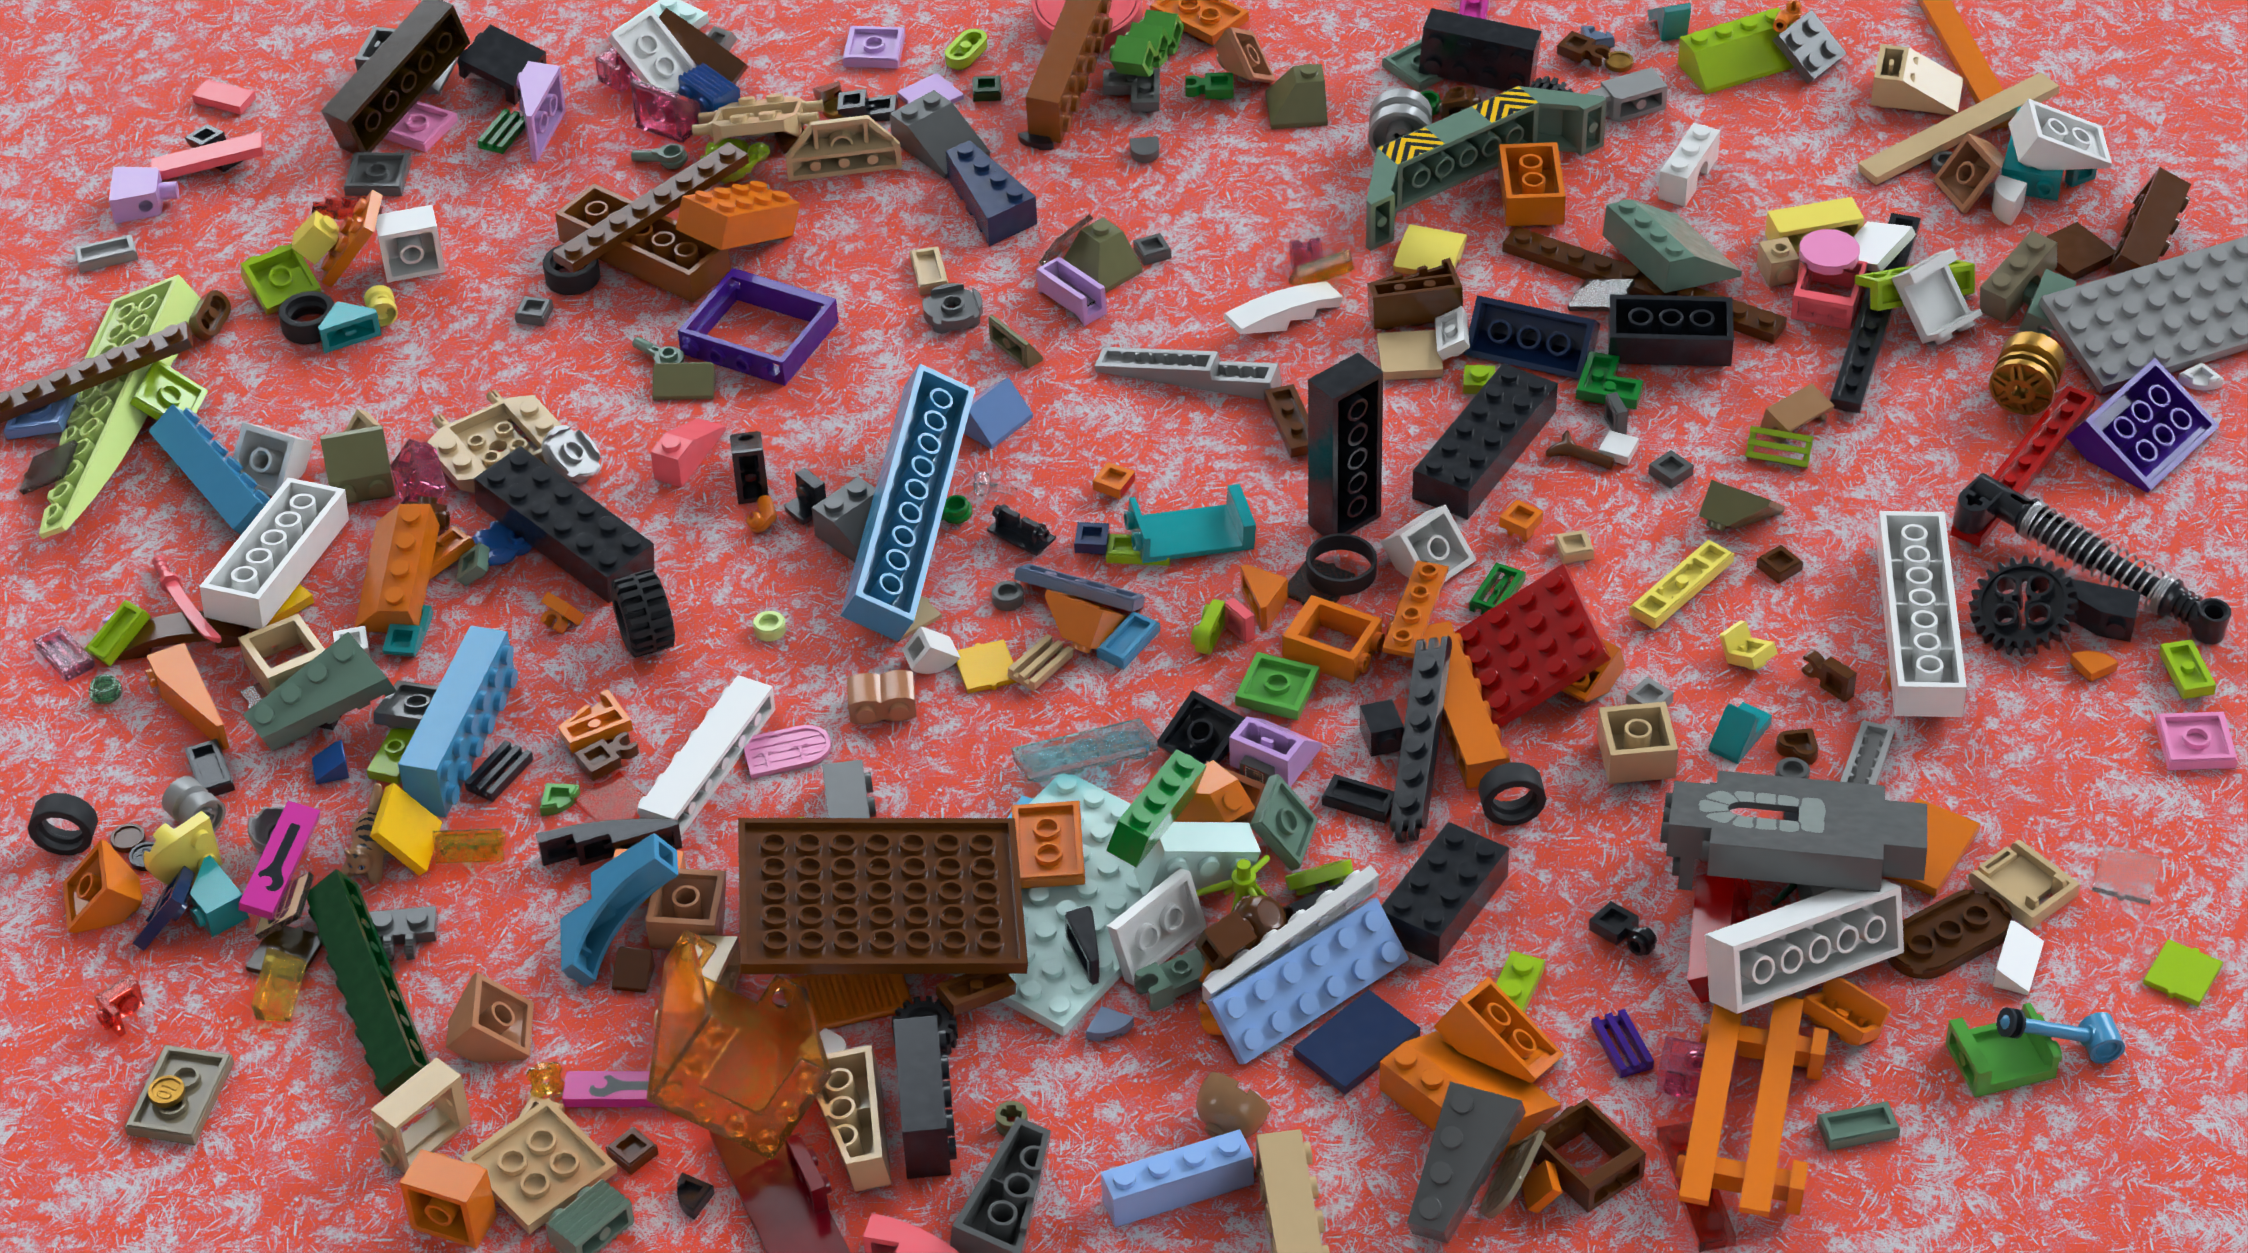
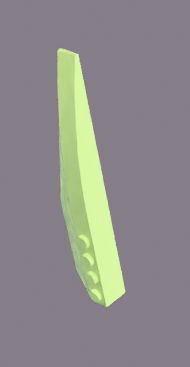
(102, 415)

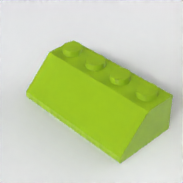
(1733, 52)

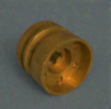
(2027, 373)

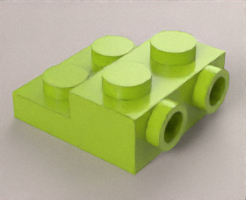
(277, 277)

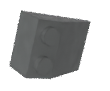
(930, 129)
(843, 516)

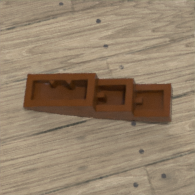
(703, 48)

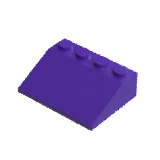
(2144, 428)

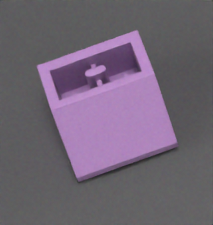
(1274, 746)

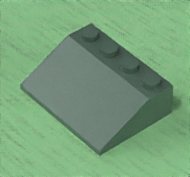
(1665, 246)

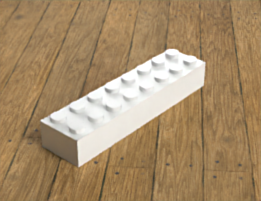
(1920, 614)

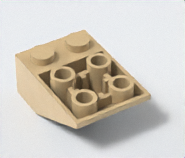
(1914, 82)

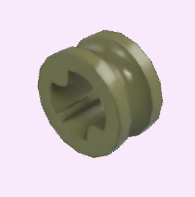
(1006, 1110)

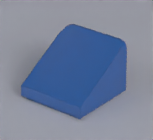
(330, 764)

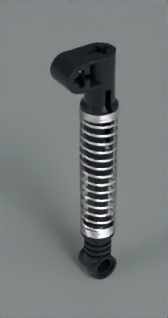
(2033, 520)

